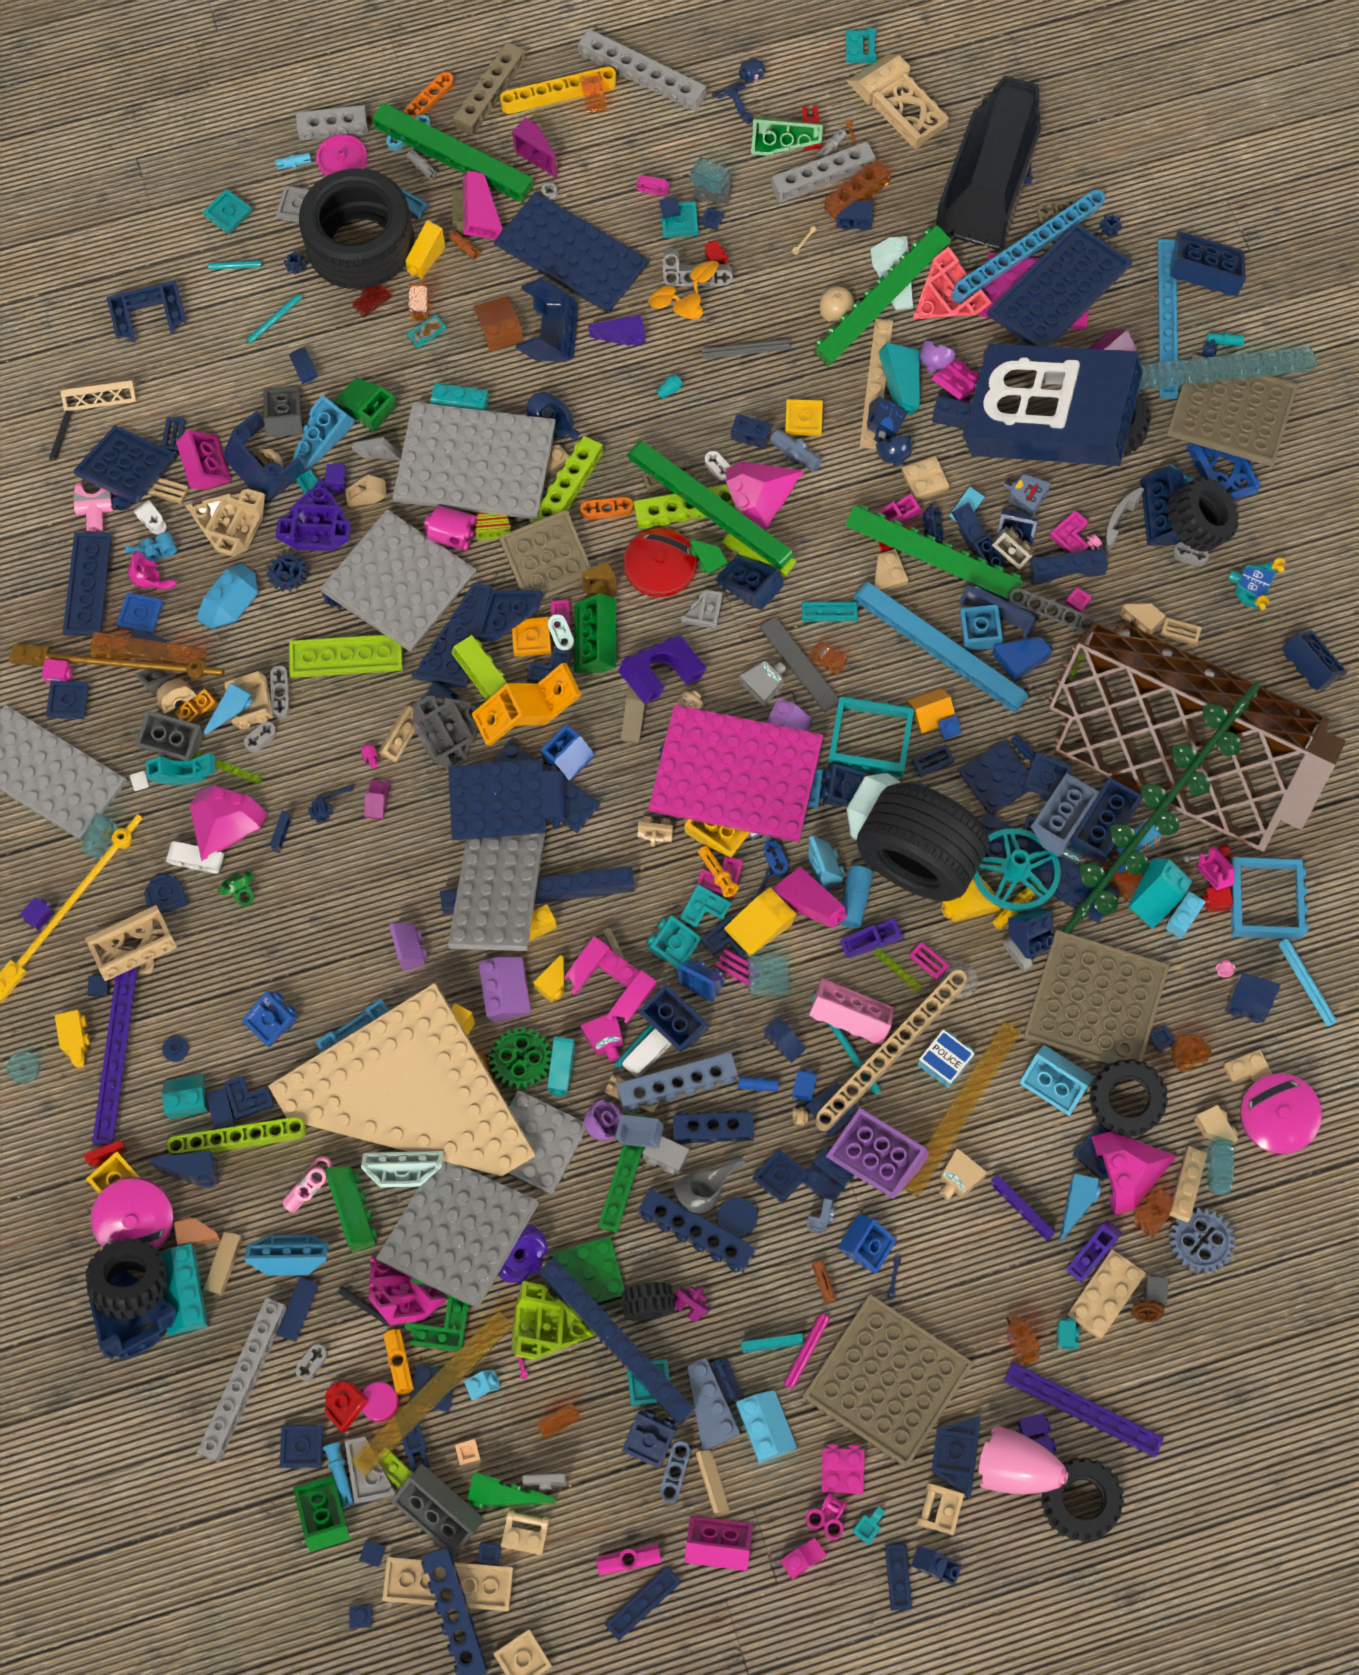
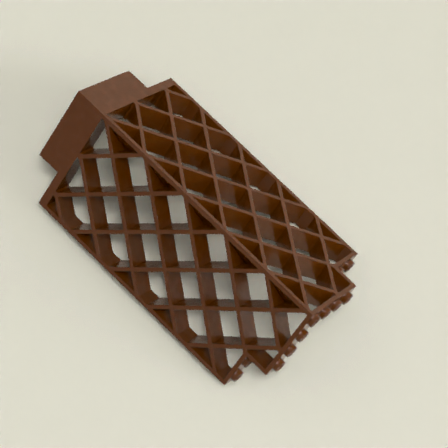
(1194, 682)

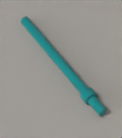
(852, 1054)

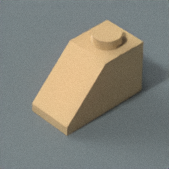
(366, 491)

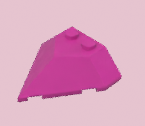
(760, 489)
(223, 818)
(1130, 1168)
(398, 1298)

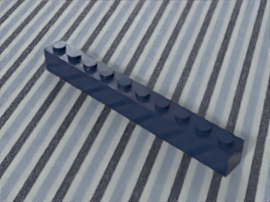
(567, 887)
(617, 1342)

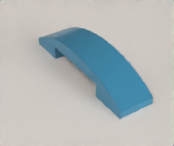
(371, 1013)

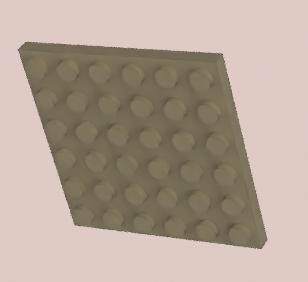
(1235, 416)
(1096, 1000)
(888, 1381)

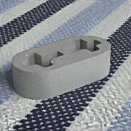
(1190, 556)
(259, 737)
(1017, 955)
(307, 1359)

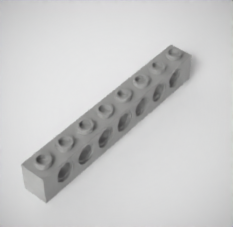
(642, 70)
(242, 1381)

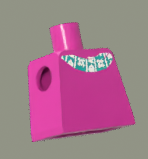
(603, 1036)

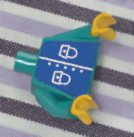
(1255, 582)

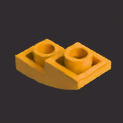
(197, 708)

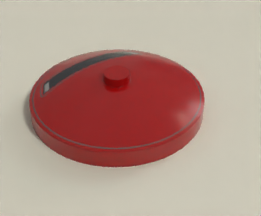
(659, 562)

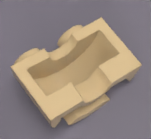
(172, 692)

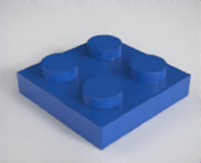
(139, 613)

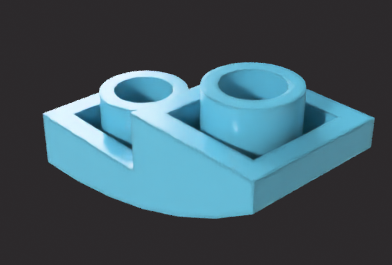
(971, 497)

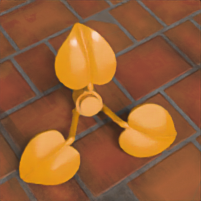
(689, 306)

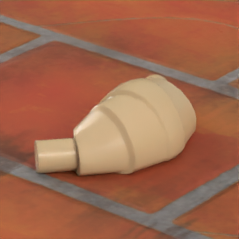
(268, 456)

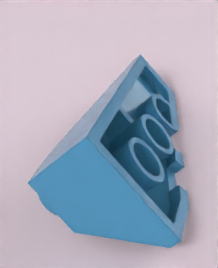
(323, 431)

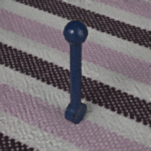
(348, 789)
(769, 872)
(897, 1260)

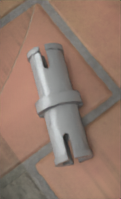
(832, 143)
(421, 164)

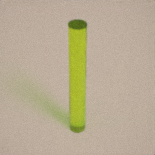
(897, 969)

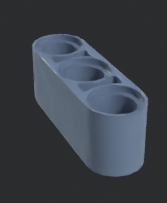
(679, 1462)

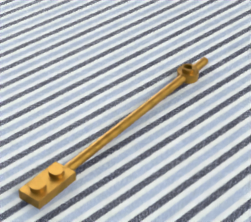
(36, 656)

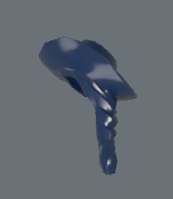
(550, 406)

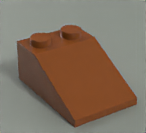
(499, 323)

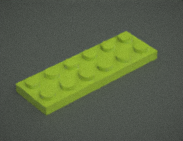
(344, 656)

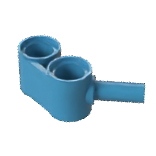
(154, 551)

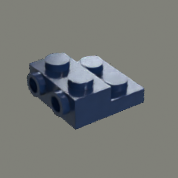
(1045, 775)
(840, 784)
(827, 1177)
(650, 1438)

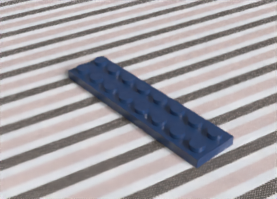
(1070, 887)

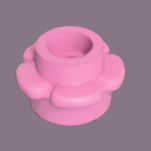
(1094, 542)
(1225, 968)

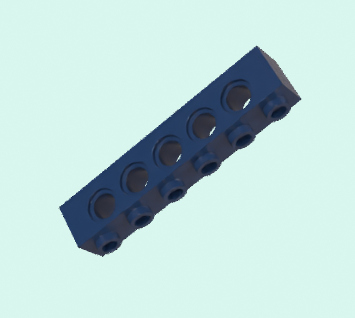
(655, 1201)
(444, 1559)

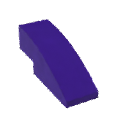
(872, 938)

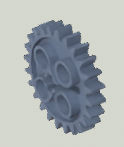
(1216, 1253)

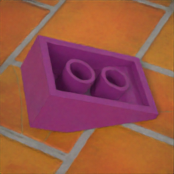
(534, 147)

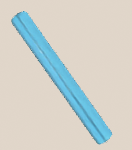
(1307, 982)

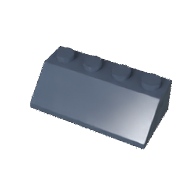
(1063, 814)

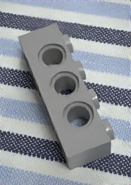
(332, 122)

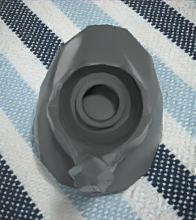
(703, 1189)

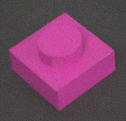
(1078, 600)

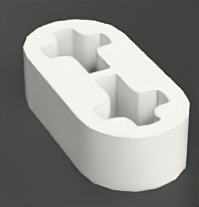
(716, 469)

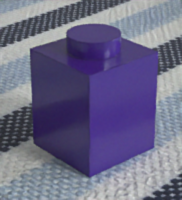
(336, 478)
(37, 913)

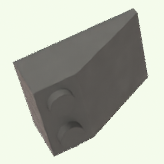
(282, 411)

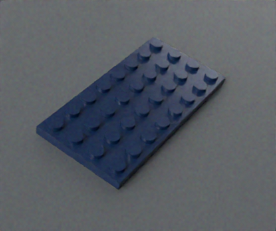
(571, 252)
(1059, 288)

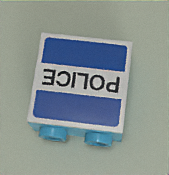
(946, 1058)

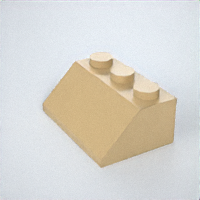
(878, 76)

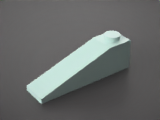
(883, 257)

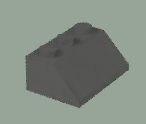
(170, 736)

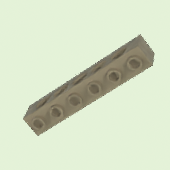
(489, 88)

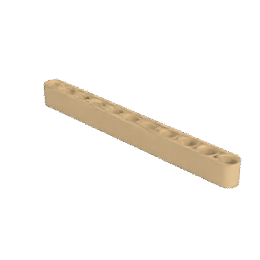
(887, 1058)

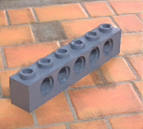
(723, 1063)

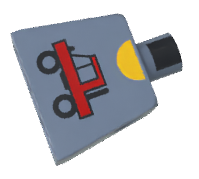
(1027, 493)

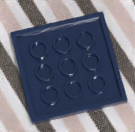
(125, 464)

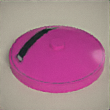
(1280, 1113)
(132, 1210)

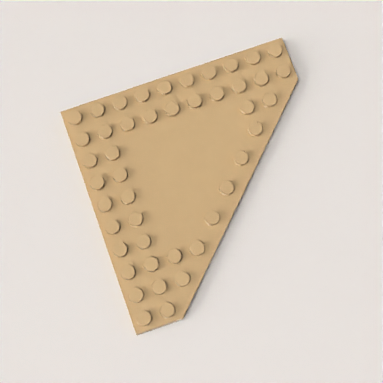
(409, 1087)

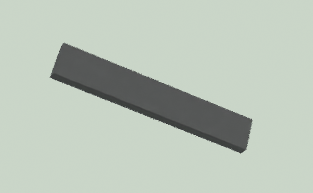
(799, 664)

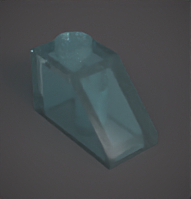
(98, 835)

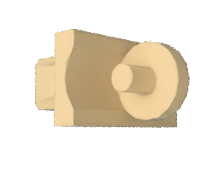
(654, 831)

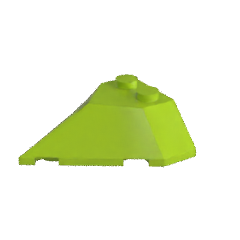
(544, 1323)

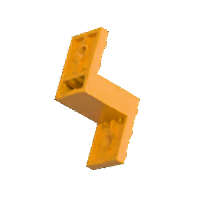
(526, 704)

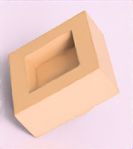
(467, 1452)

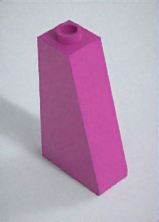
(478, 208)
(810, 899)

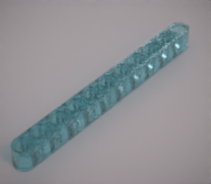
(1227, 367)

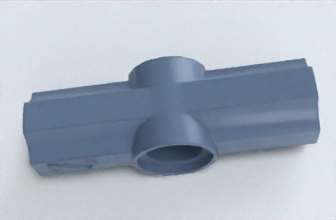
(796, 450)

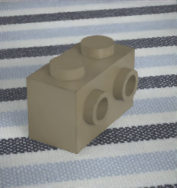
(1012, 547)

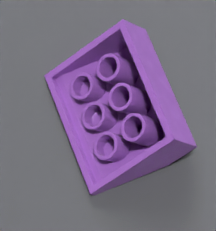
(878, 1154)

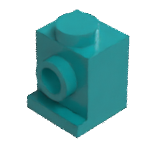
(1067, 1334)

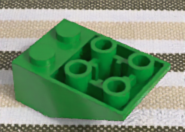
(366, 402)

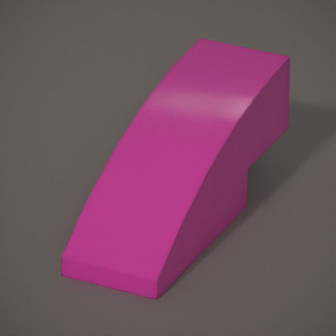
(902, 510)

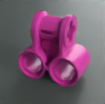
(829, 1515)

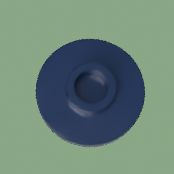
(175, 1049)

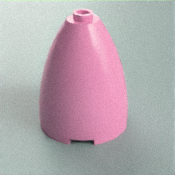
(1019, 1465)

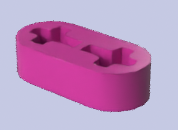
(652, 185)

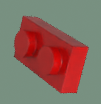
(98, 1156)

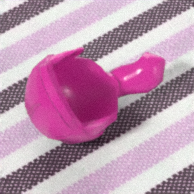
(144, 575)

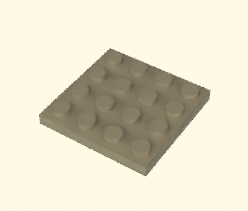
(546, 555)

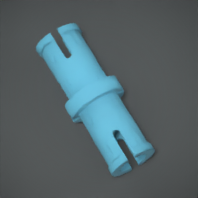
(293, 161)

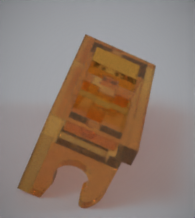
(593, 93)

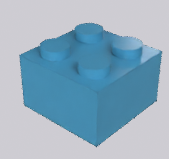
(980, 627)

